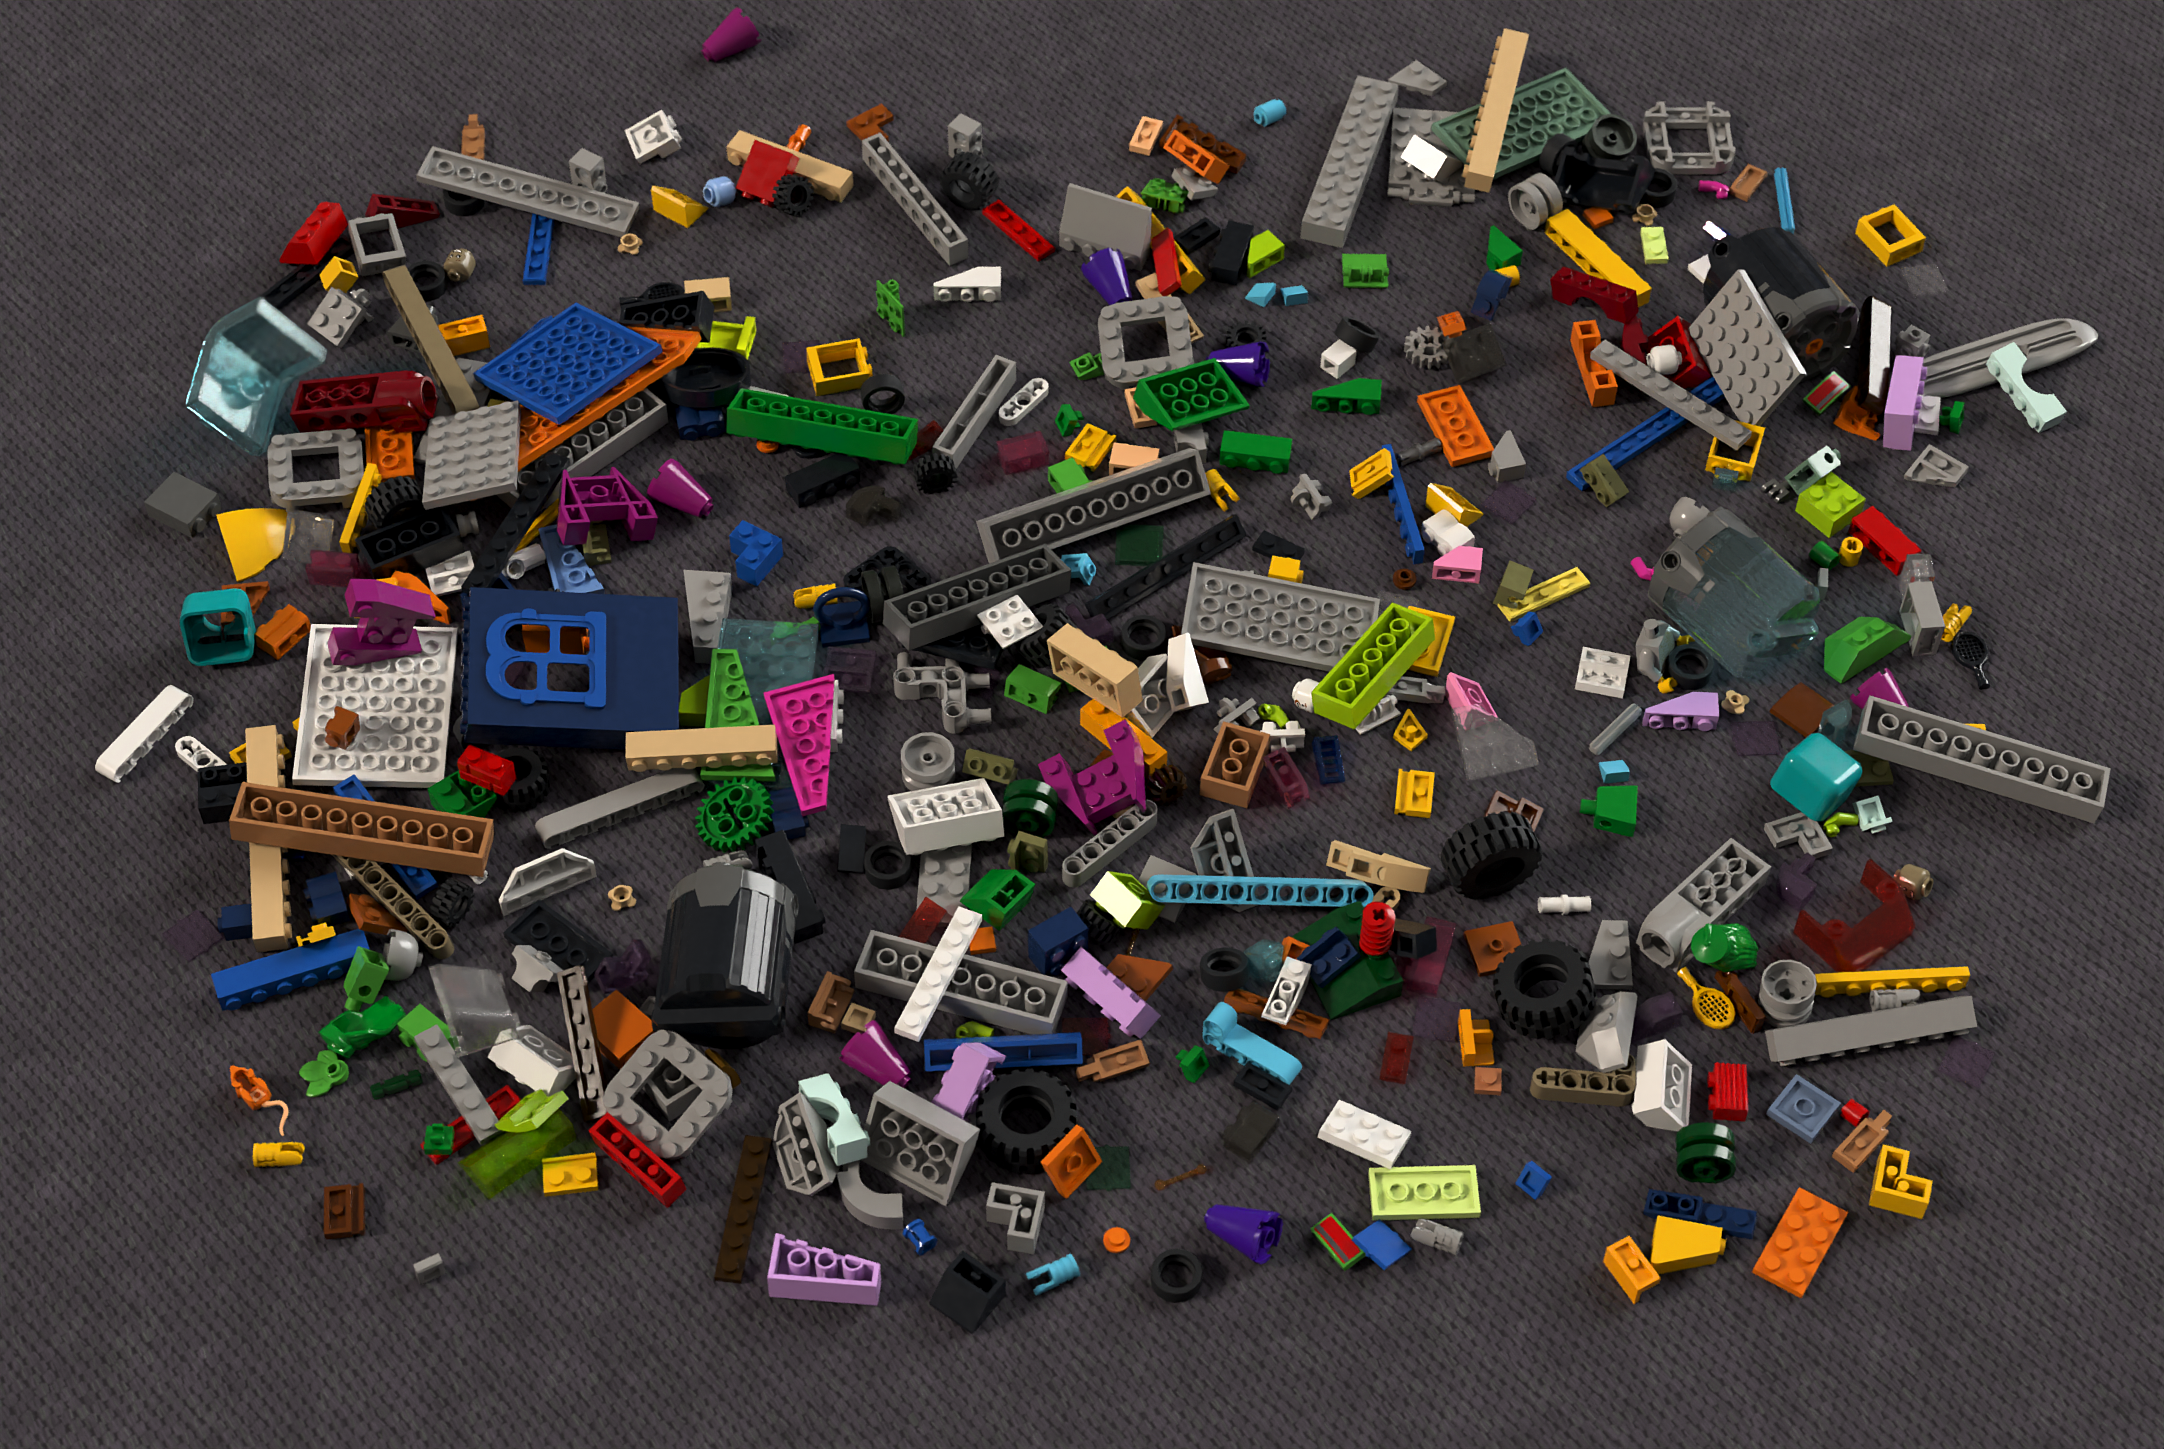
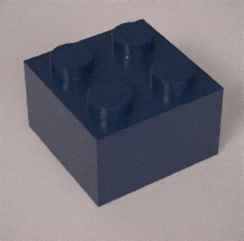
(1056, 941)

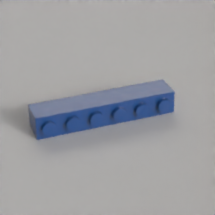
(287, 970)
(1018, 1049)

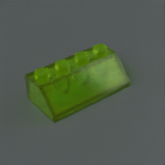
(516, 1153)

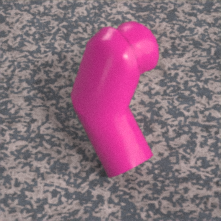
(1713, 186)
(1641, 569)

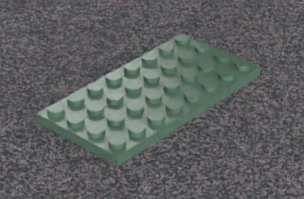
(1536, 114)

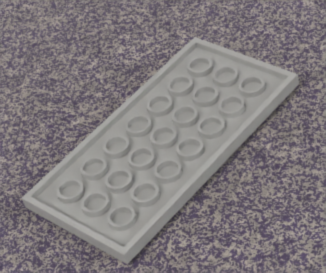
(1274, 617)

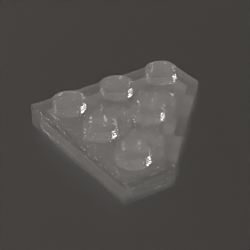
(1490, 744)

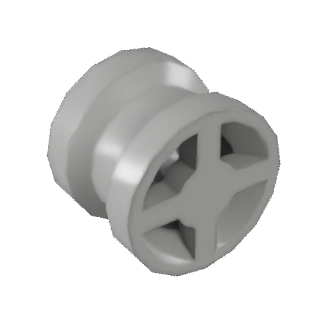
(467, 524)

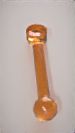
(1135, 932)
(1160, 1184)

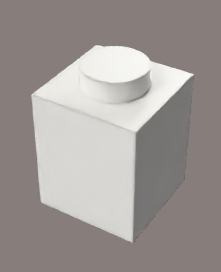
(1338, 359)

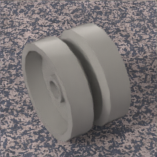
(1535, 200)
(927, 761)

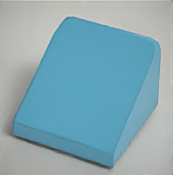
(1261, 293)
(1294, 295)
(1614, 771)

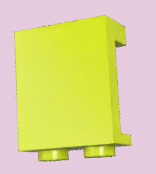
(732, 336)

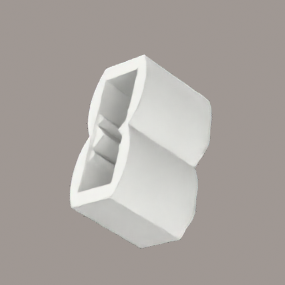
(1446, 532)

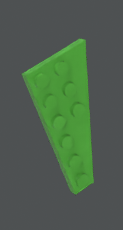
(731, 706)

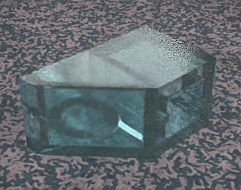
(1265, 960)

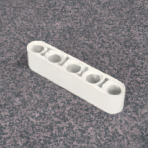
(143, 732)

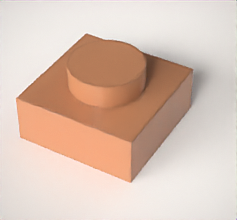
(1487, 1081)

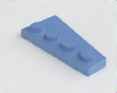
(567, 565)

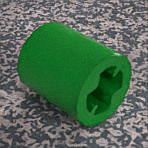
(1824, 555)

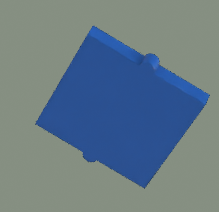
(1381, 1244)

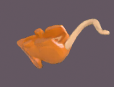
(254, 1091)

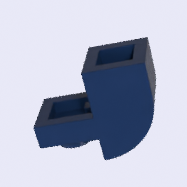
(1489, 293)

